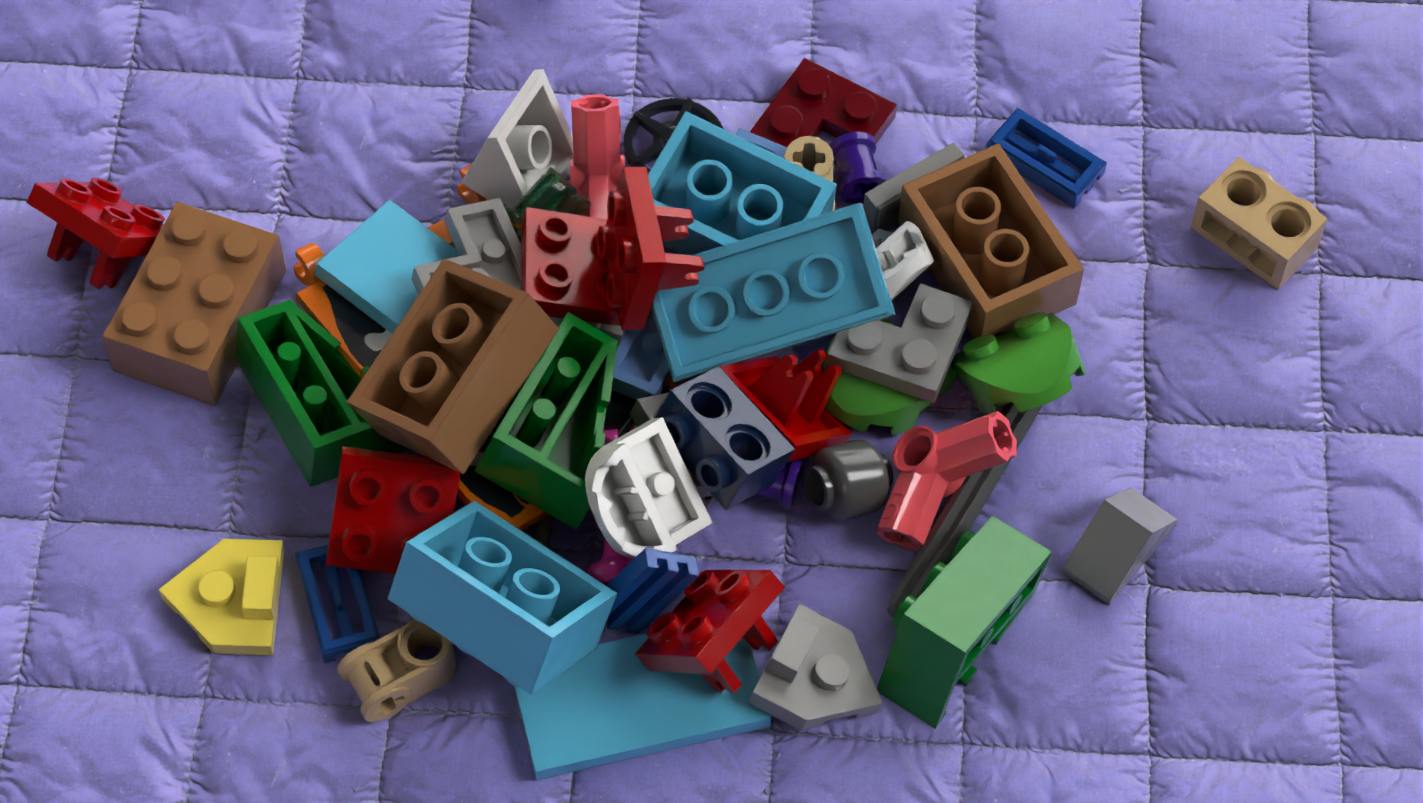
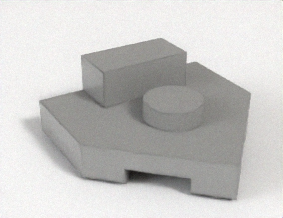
(816, 674)

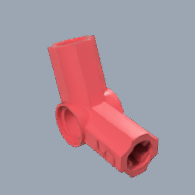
(596, 150)
(935, 468)

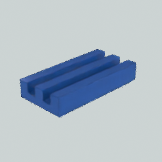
(1040, 162)
(646, 589)
(349, 640)

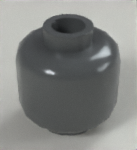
(847, 480)

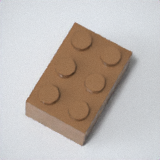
(991, 241)
(186, 302)
(453, 365)

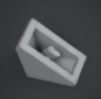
(1118, 543)

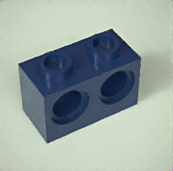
(724, 437)

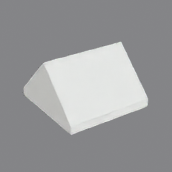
(523, 145)

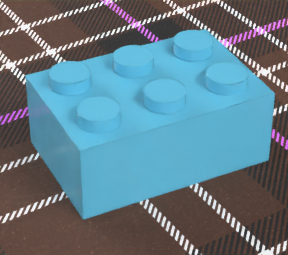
(731, 186)
(501, 596)

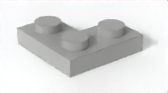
(483, 241)
(909, 356)

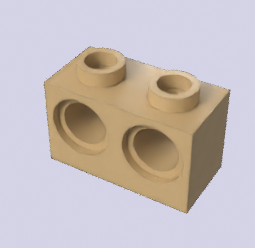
(1252, 230)

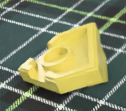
(231, 595)

